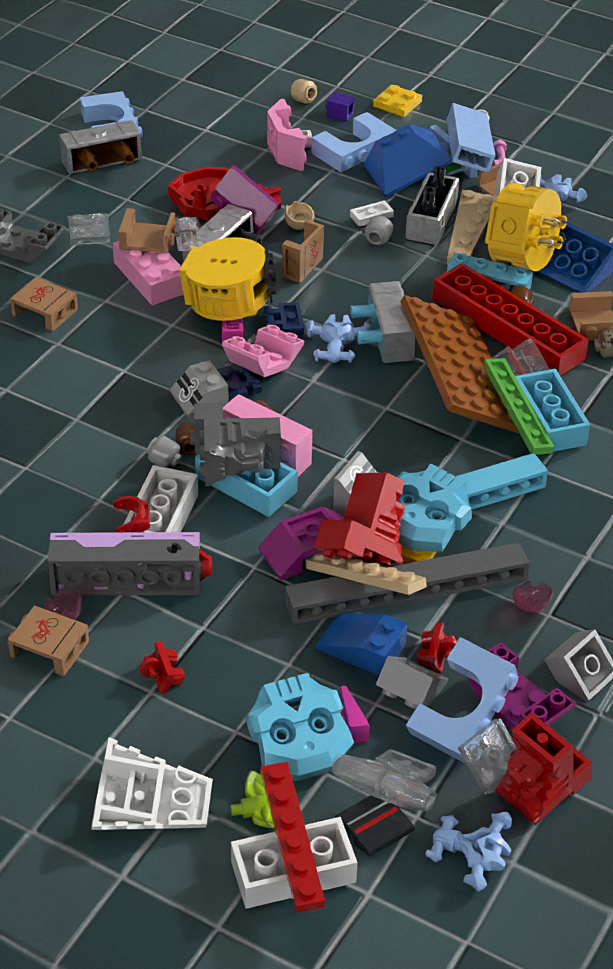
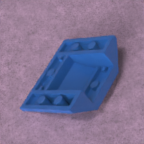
(405, 158)

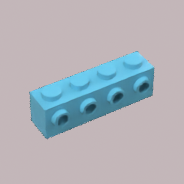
(500, 273)
(504, 480)

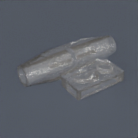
(390, 778)

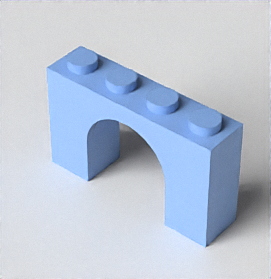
(107, 107)
(344, 154)
(495, 678)

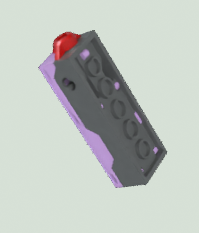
(128, 563)

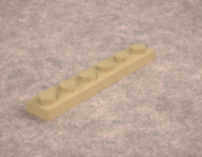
(367, 573)

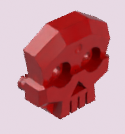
(193, 191)

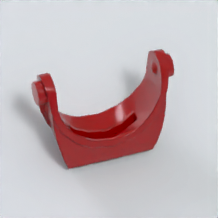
(141, 521)

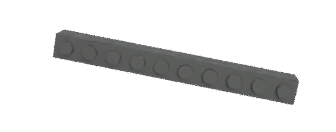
(443, 577)

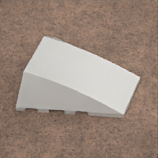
(148, 793)

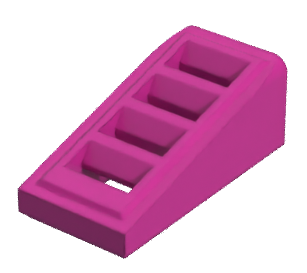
(232, 328)
(353, 717)

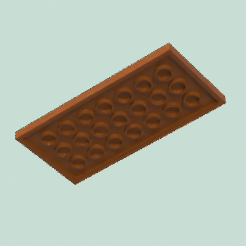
(456, 362)

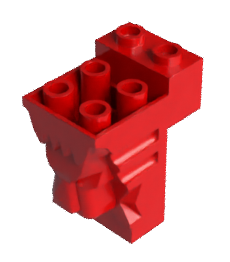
(368, 523)
(541, 770)

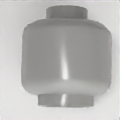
(379, 230)
(164, 452)

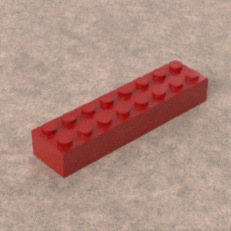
(509, 317)

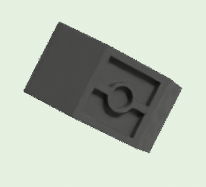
(23, 242)

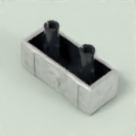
(432, 207)
(228, 223)

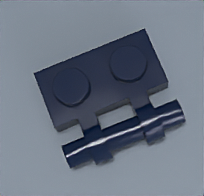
(289, 315)
(234, 382)

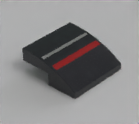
(375, 824)

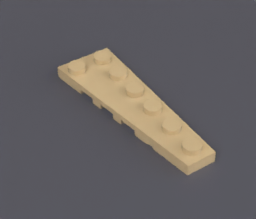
(470, 222)

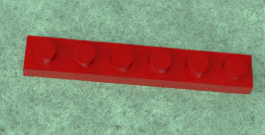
(292, 837)

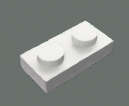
(364, 214)

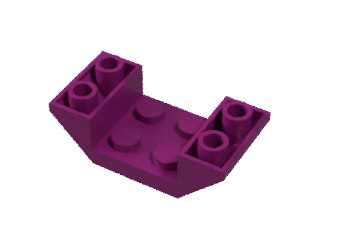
(294, 540)
(526, 696)

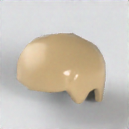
(297, 214)

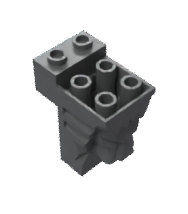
(233, 443)

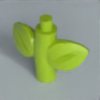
(256, 802)

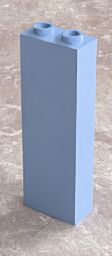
(470, 138)

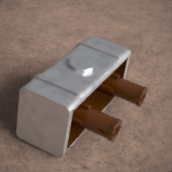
(100, 147)

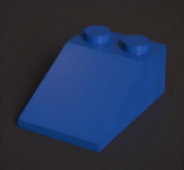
(364, 639)

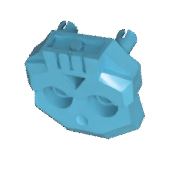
(432, 496)
(305, 748)

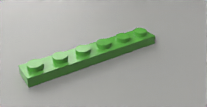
(518, 406)

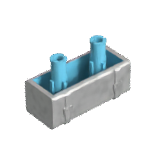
(389, 322)

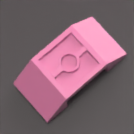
(285, 143)
(270, 353)

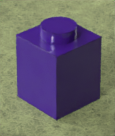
(340, 106)

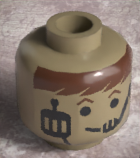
(604, 343)

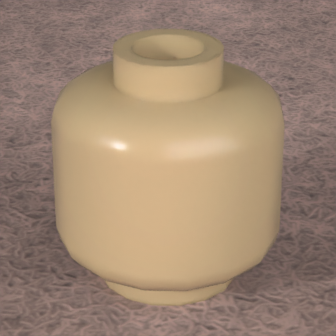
(303, 91)

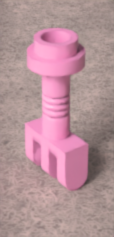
(500, 148)

